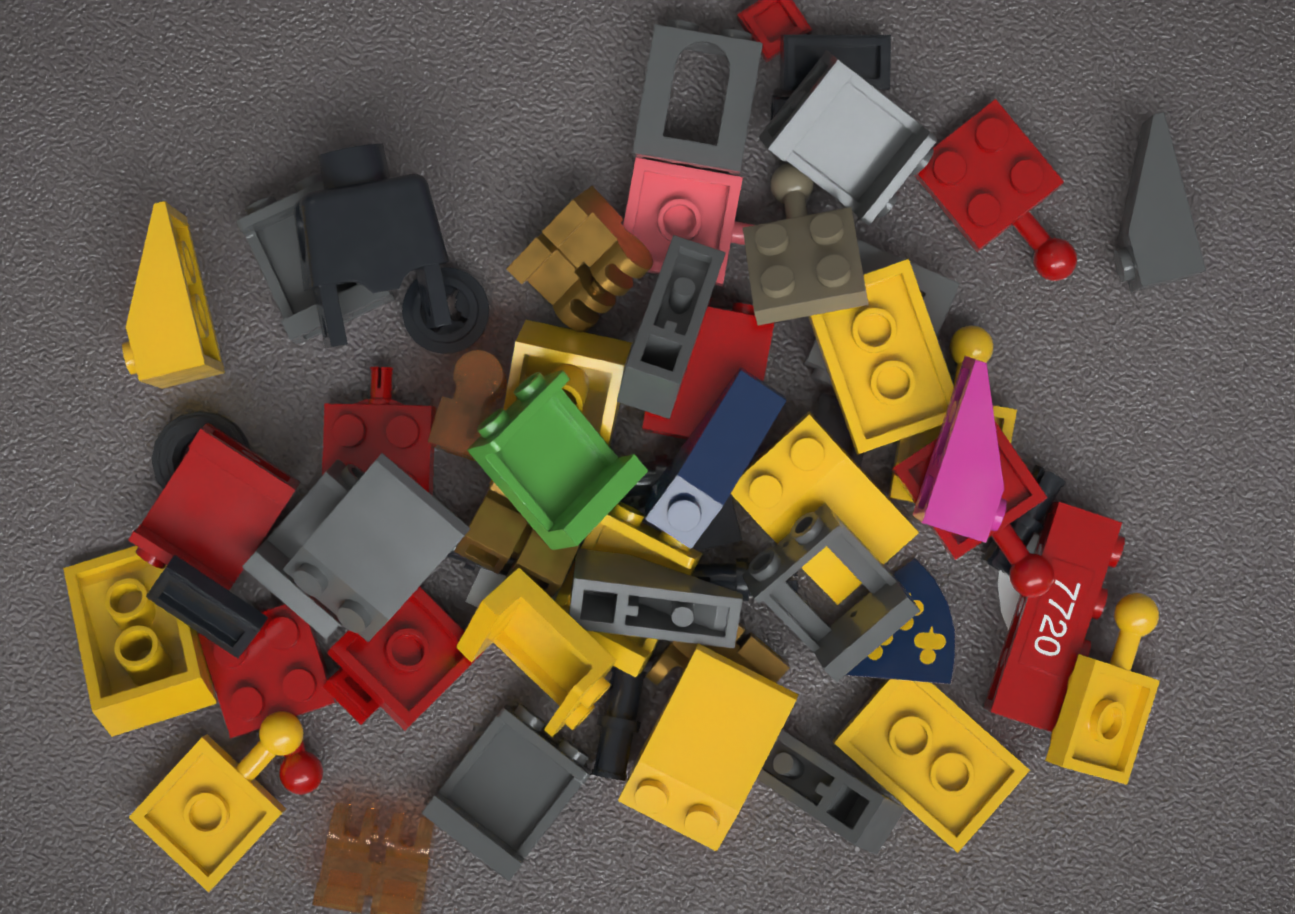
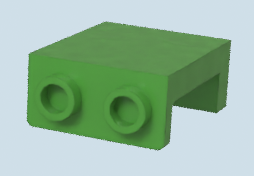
(553, 462)

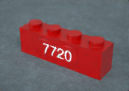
(1052, 628)

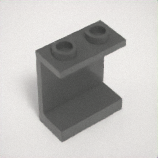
(290, 536)

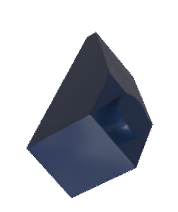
(713, 459)

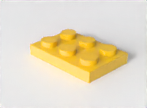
(885, 361)
(931, 758)

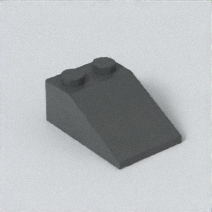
(375, 548)

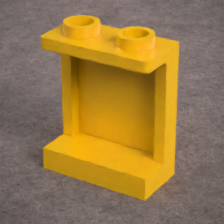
(626, 534)
(542, 644)

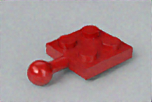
(992, 179)
(1030, 572)
(407, 659)
(273, 674)

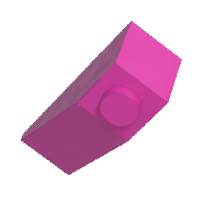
(965, 470)

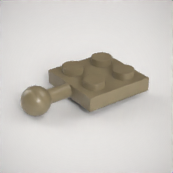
(803, 261)

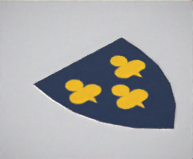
(923, 646)

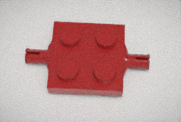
(378, 426)

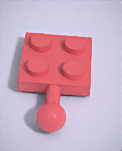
(685, 204)

